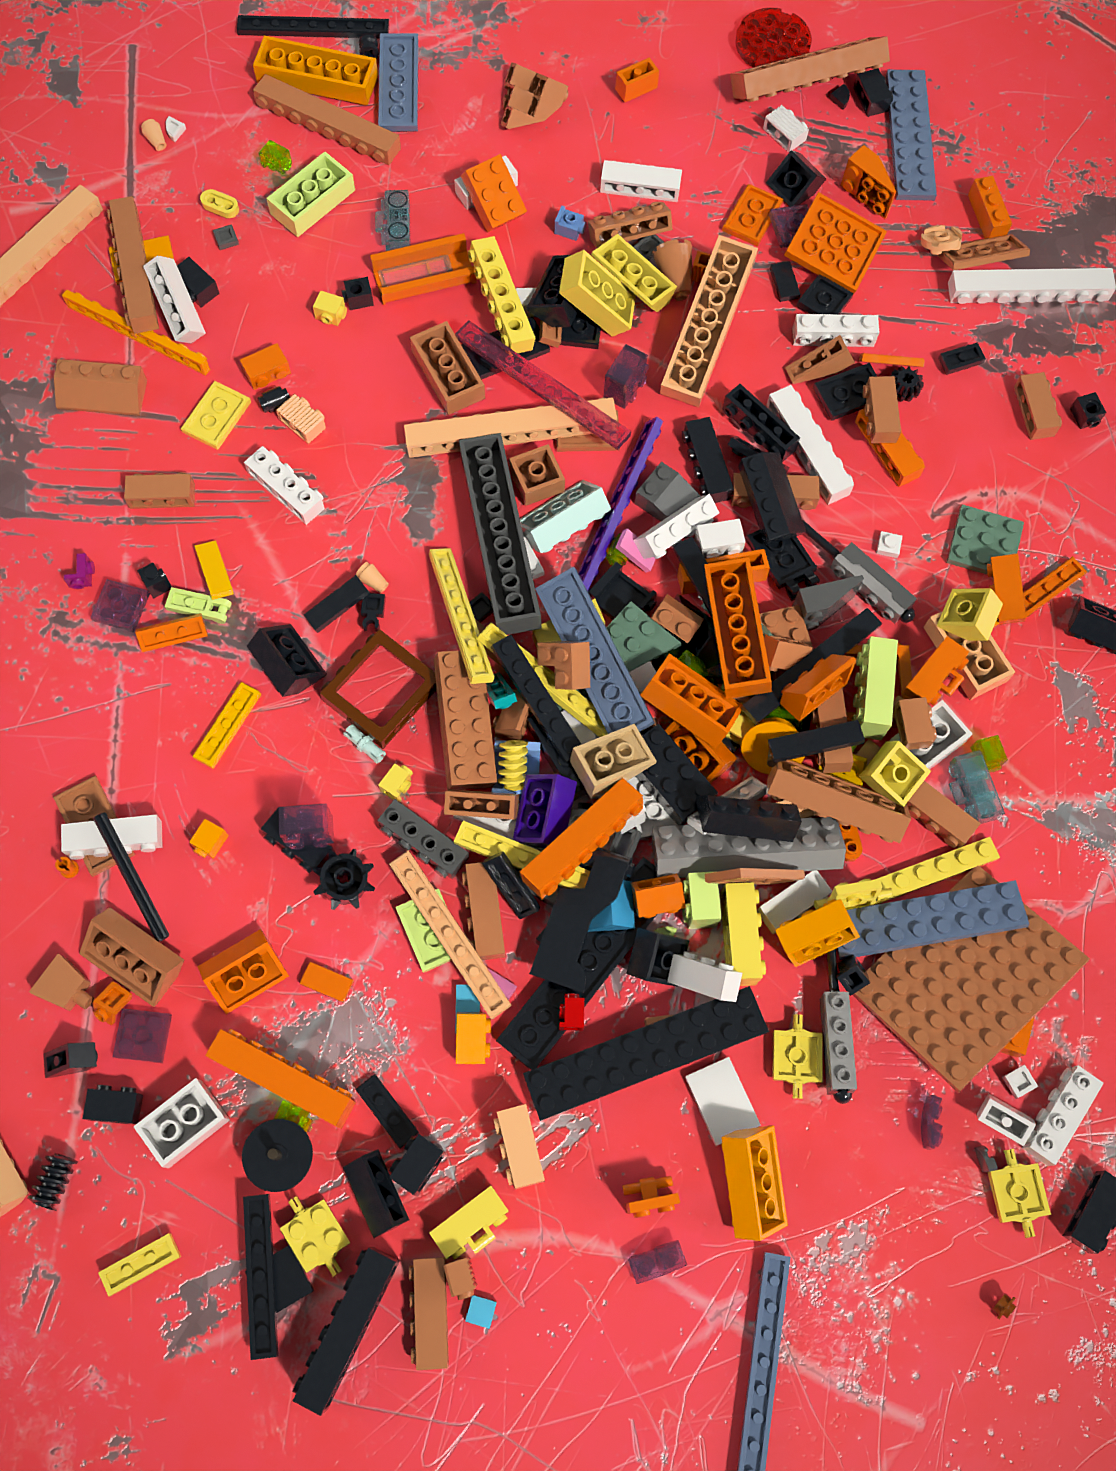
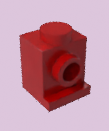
(572, 1012)

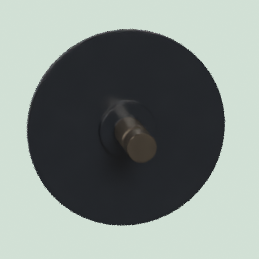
(277, 1155)

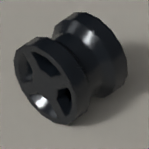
(368, 46)

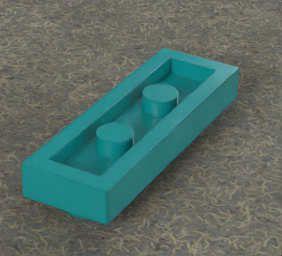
(500, 692)

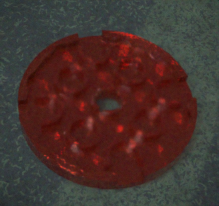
(759, 26)

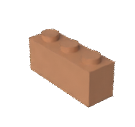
(1037, 406)
(882, 409)
(159, 490)
(481, 804)

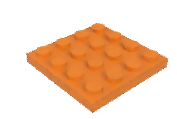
(835, 243)

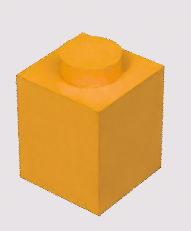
(208, 839)

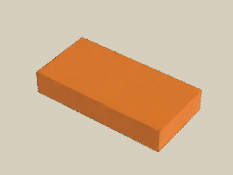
(326, 982)

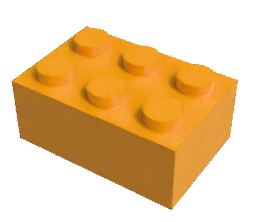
(817, 932)

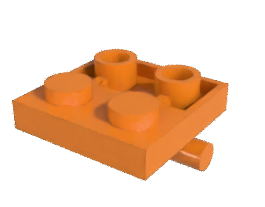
(650, 1199)

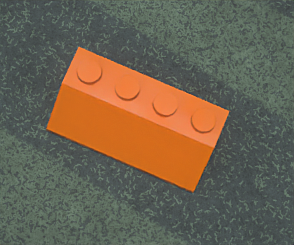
(692, 701)

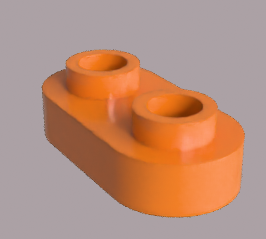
(851, 837)

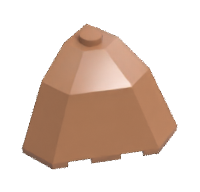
(530, 97)

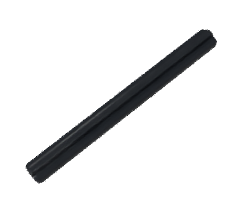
(131, 876)

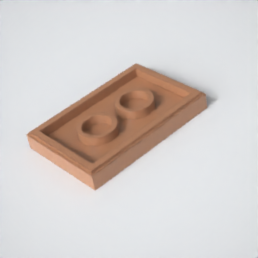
(584, 443)

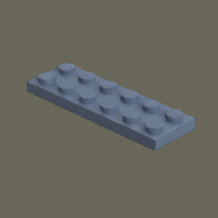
(398, 82)

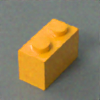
(471, 1037)

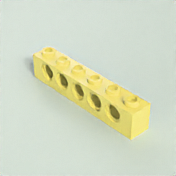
(501, 295)

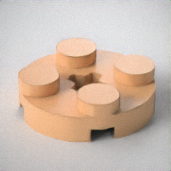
(941, 239)

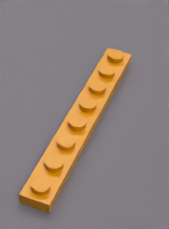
(149, 339)

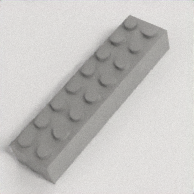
(686, 850)

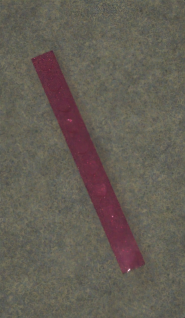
(543, 385)

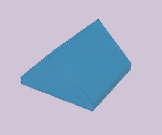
(618, 914)

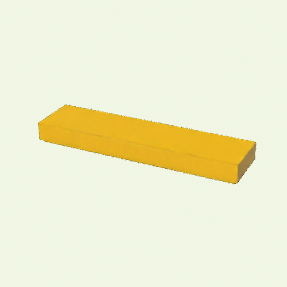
(227, 725)

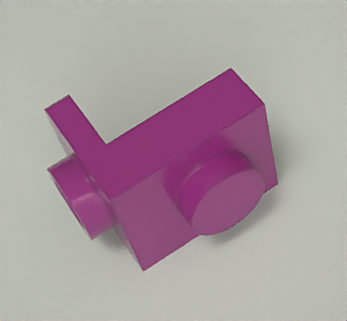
(84, 573)

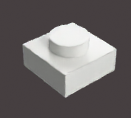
(889, 544)
(1020, 1081)

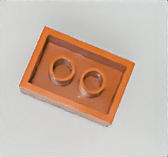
(493, 193)

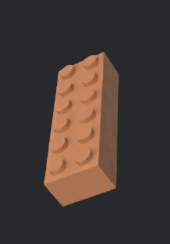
(464, 725)
(838, 800)

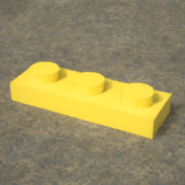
(139, 1264)

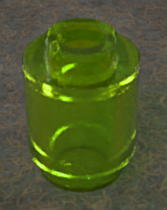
(614, 555)

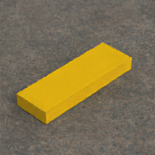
(214, 570)

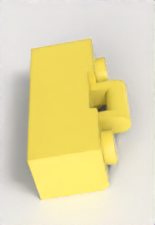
(477, 1214)

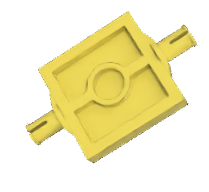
(858, 894)
(797, 1056)
(1019, 1193)
(314, 1236)

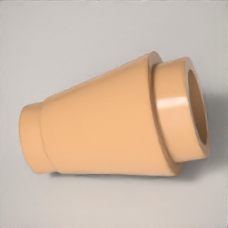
(153, 132)
(372, 577)

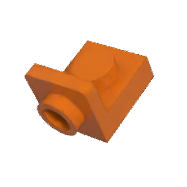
(110, 1002)

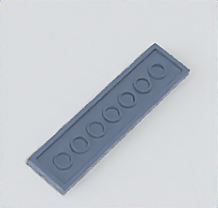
(911, 136)
(611, 684)
(936, 919)

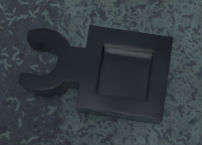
(372, 607)

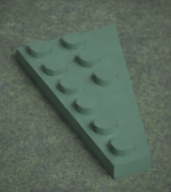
(637, 639)

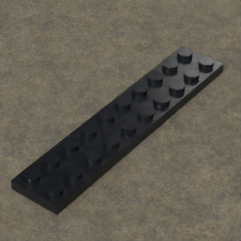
(536, 1025)
(644, 1053)

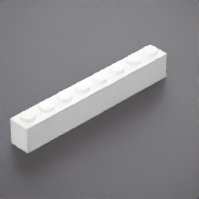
(1031, 285)

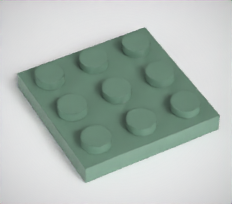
(982, 536)

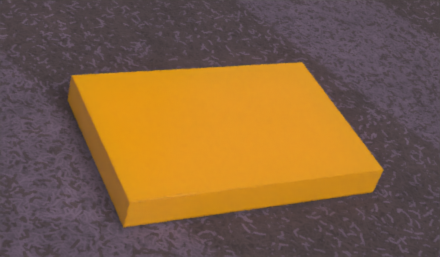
(157, 246)

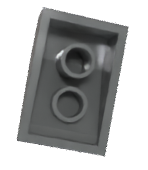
(664, 493)
(824, 600)

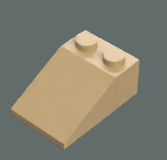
(610, 759)

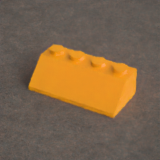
(754, 1182)

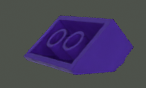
(544, 809)

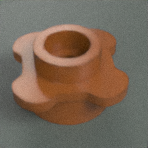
(1005, 1306)

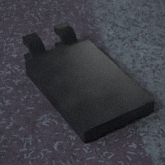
(787, 563)

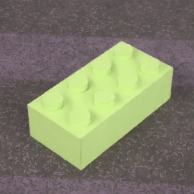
(311, 194)
(875, 686)

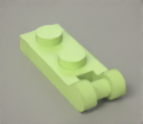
(196, 603)

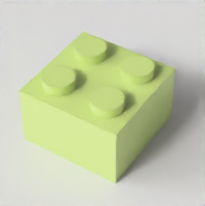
(701, 902)

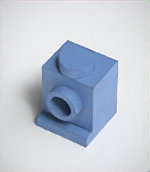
(569, 224)

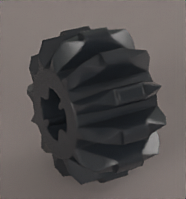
(907, 383)

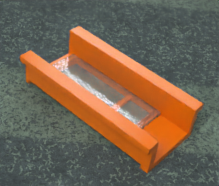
(422, 268)

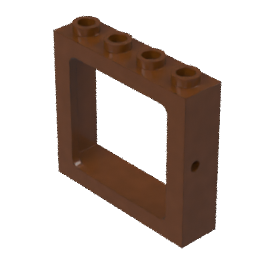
(384, 734)

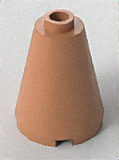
(675, 263)

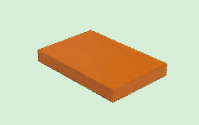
(750, 215)

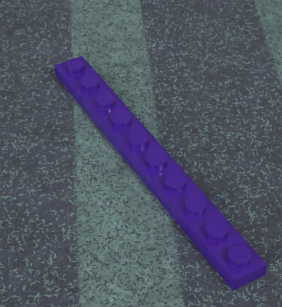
(619, 501)

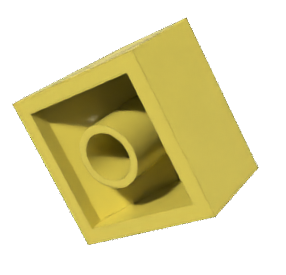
(971, 613)
(895, 772)

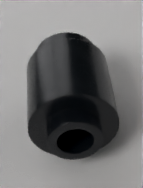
(273, 399)

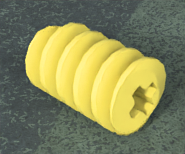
(514, 764)

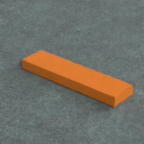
(1052, 585)

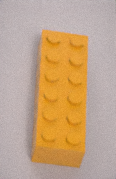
(317, 69)

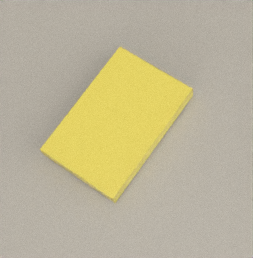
(216, 415)

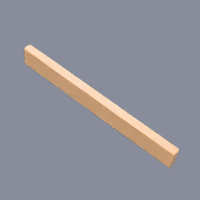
(450, 935)

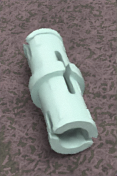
(364, 744)

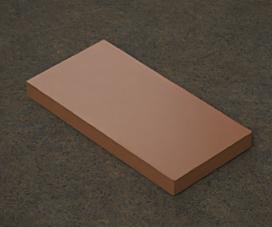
(985, 252)
(81, 805)
(758, 876)

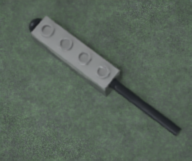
(877, 587)
(837, 1038)

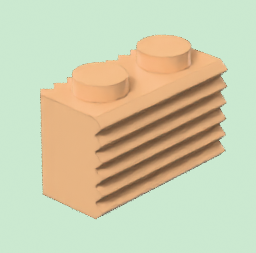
(301, 418)

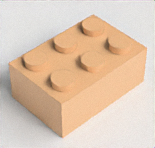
(519, 1147)

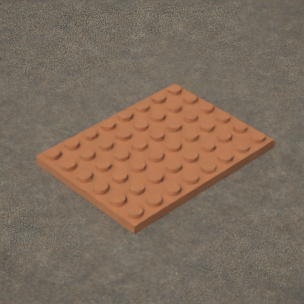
(971, 994)

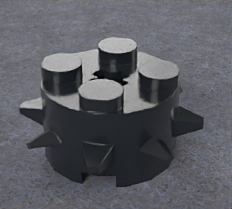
(336, 868)

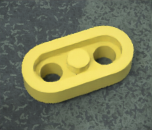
(223, 204)

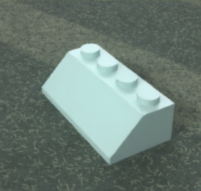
(564, 515)

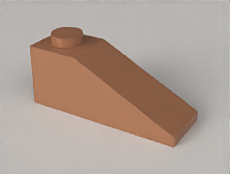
(821, 362)

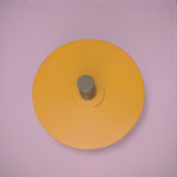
(755, 742)

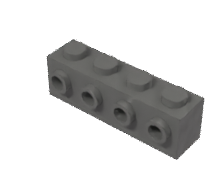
(423, 839)

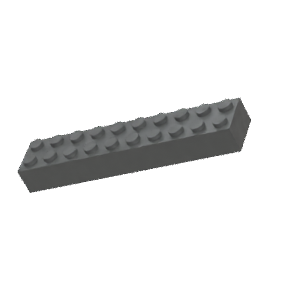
(500, 534)

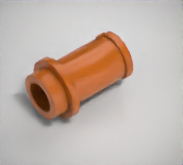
(67, 863)

